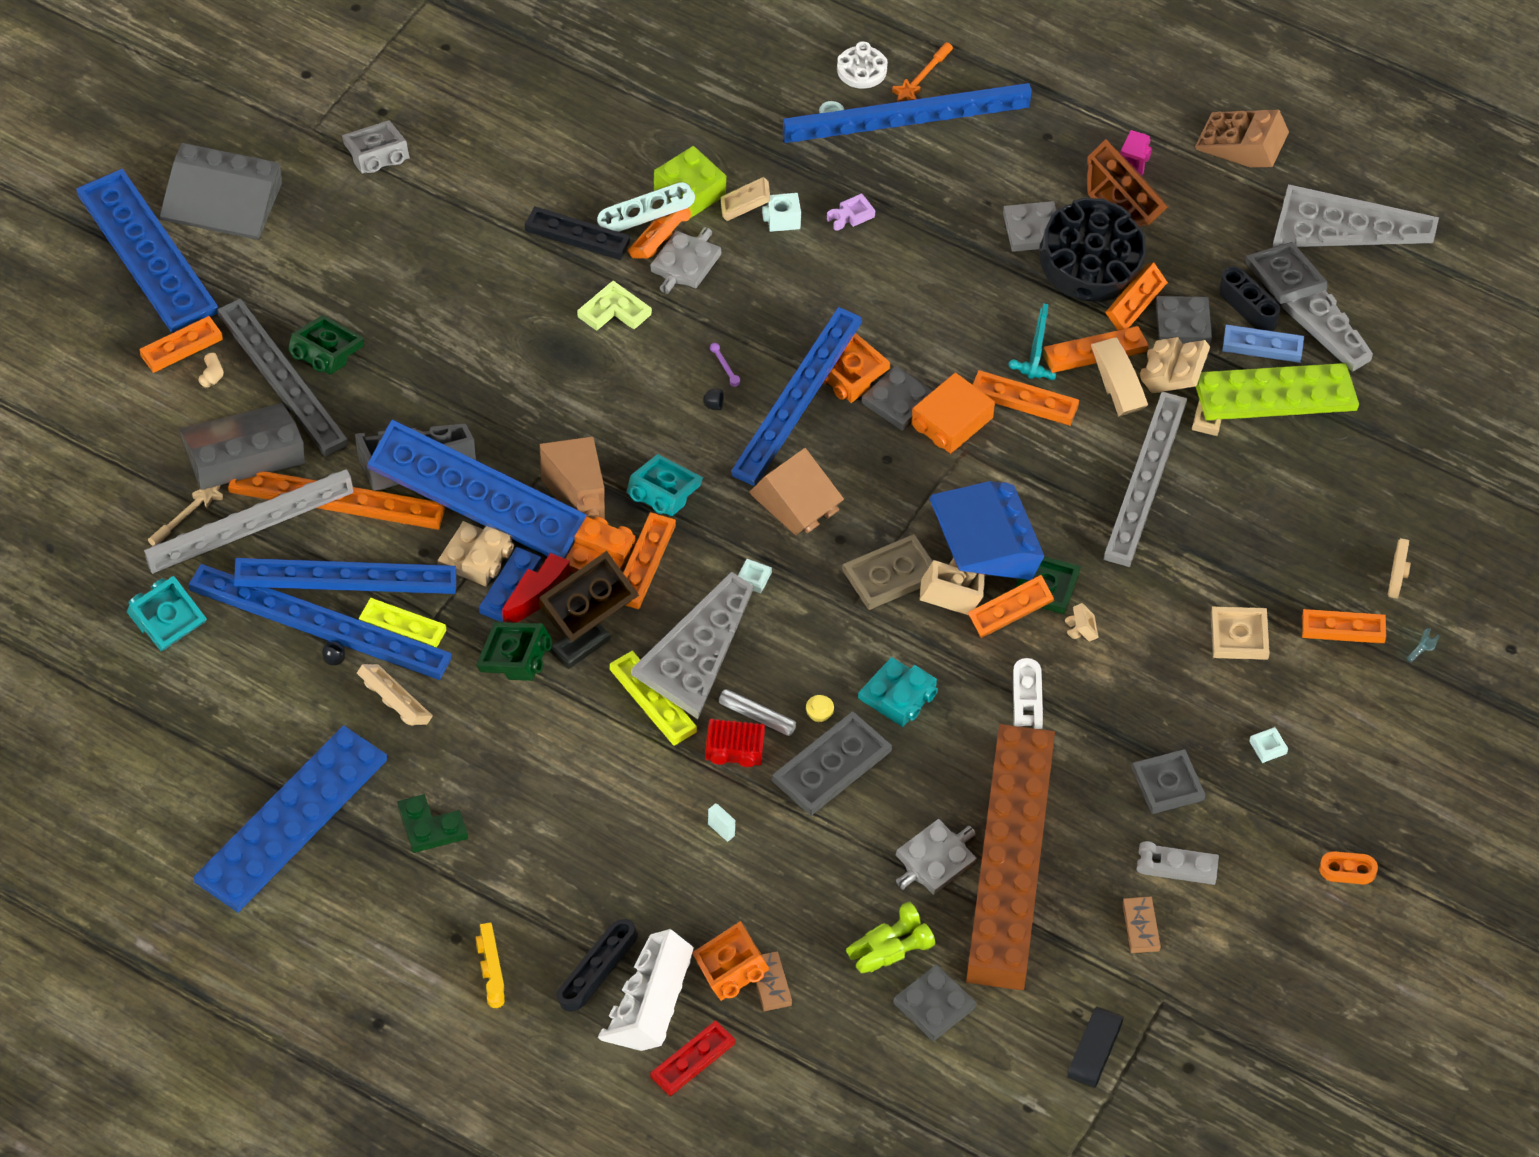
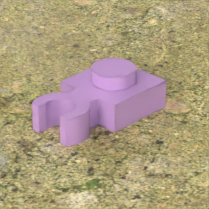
(854, 210)

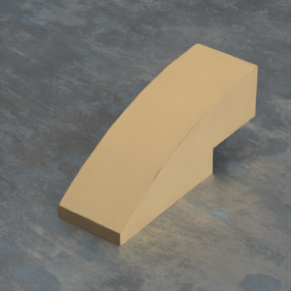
(1119, 377)

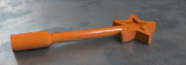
(908, 91)

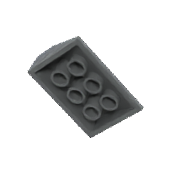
(221, 191)
(243, 445)

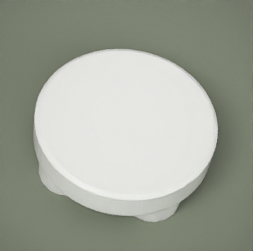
(862, 66)

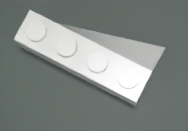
(650, 993)

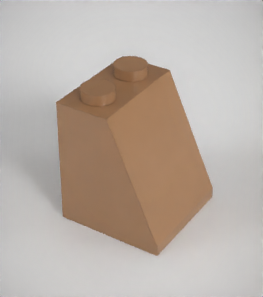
(574, 474)
(798, 493)

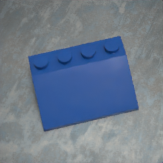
(988, 530)

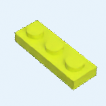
(403, 622)

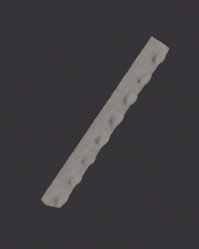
(1145, 479)
(248, 521)

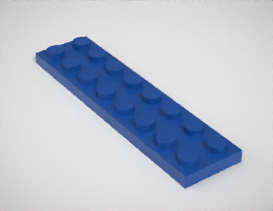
(147, 250)
(475, 490)
(290, 819)

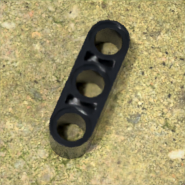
(1249, 299)
(1095, 1047)

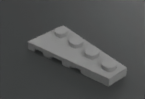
(1330, 327)

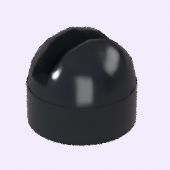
(714, 399)
(332, 656)

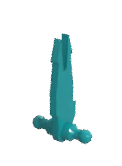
(1032, 368)

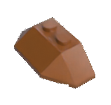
(1119, 182)

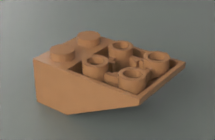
(1244, 136)

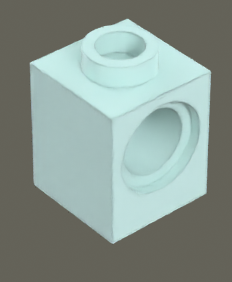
(782, 212)

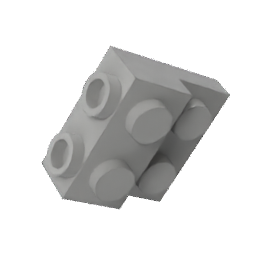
(376, 147)

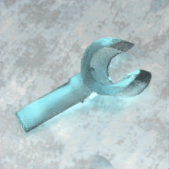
(1425, 644)

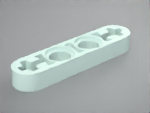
(645, 204)

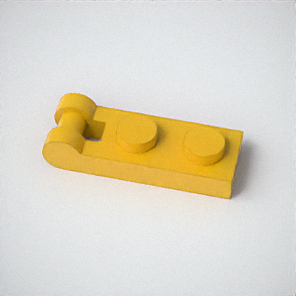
(490, 966)

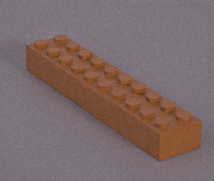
(1011, 858)

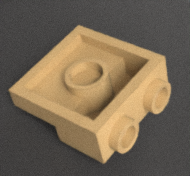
(1174, 364)
(477, 552)

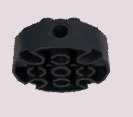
(1092, 249)

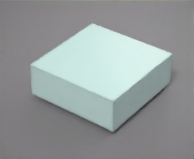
(755, 574)
(1268, 744)
(721, 822)

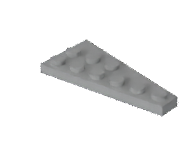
(1335, 220)
(691, 654)

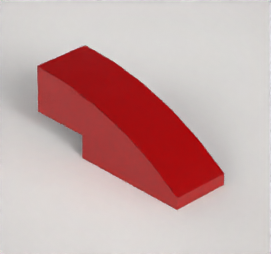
(532, 586)

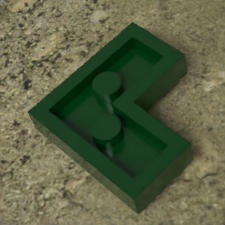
(427, 831)

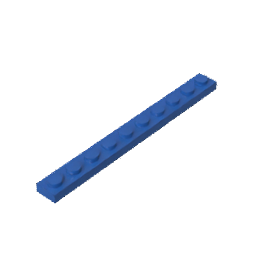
(906, 113)
(322, 622)

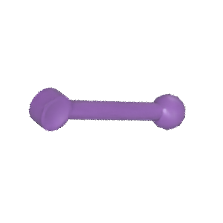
(734, 379)

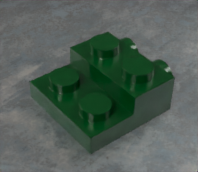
(324, 344)
(515, 650)

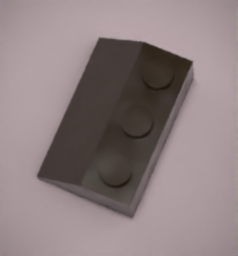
(587, 597)

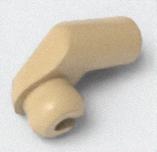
(213, 372)

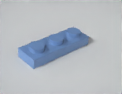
(1263, 343)

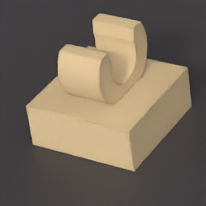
(1084, 622)

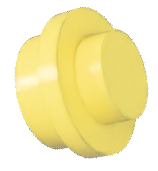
(820, 708)

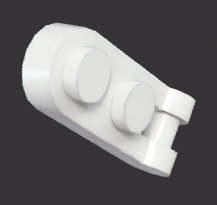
(1027, 693)

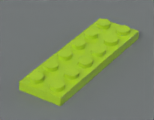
(1276, 391)

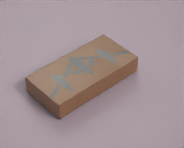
(1141, 924)
(773, 986)

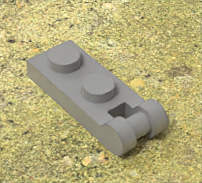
(1177, 863)

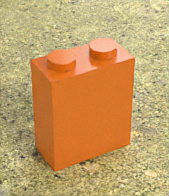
(952, 413)

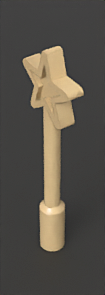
(201, 496)

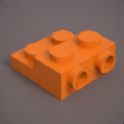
(856, 369)
(598, 537)
(731, 961)

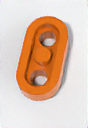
(1348, 866)

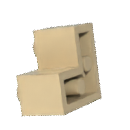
(951, 588)

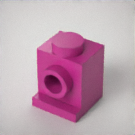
(1137, 150)

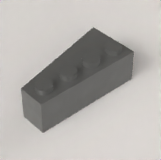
(453, 436)

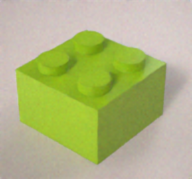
(696, 171)

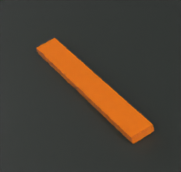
(361, 502)

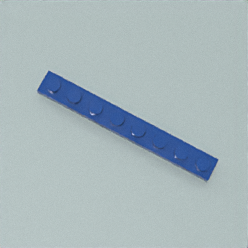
(796, 396)
(345, 576)

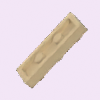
(394, 695)

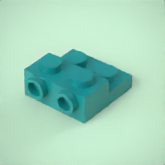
(663, 485)
(165, 613)
(899, 691)

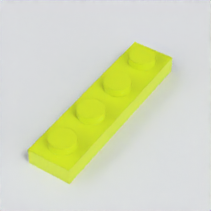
(664, 713)

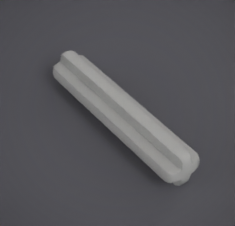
(757, 712)

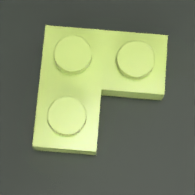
(612, 302)

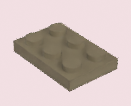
(888, 571)

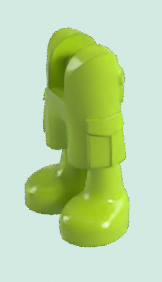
(885, 944)

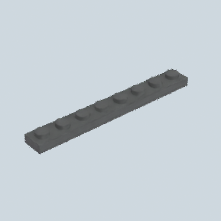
(282, 377)

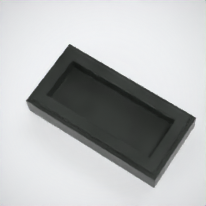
(572, 653)

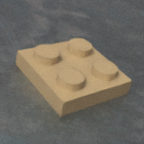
(1240, 633)

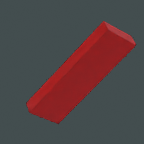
(692, 1058)

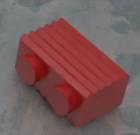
(734, 742)

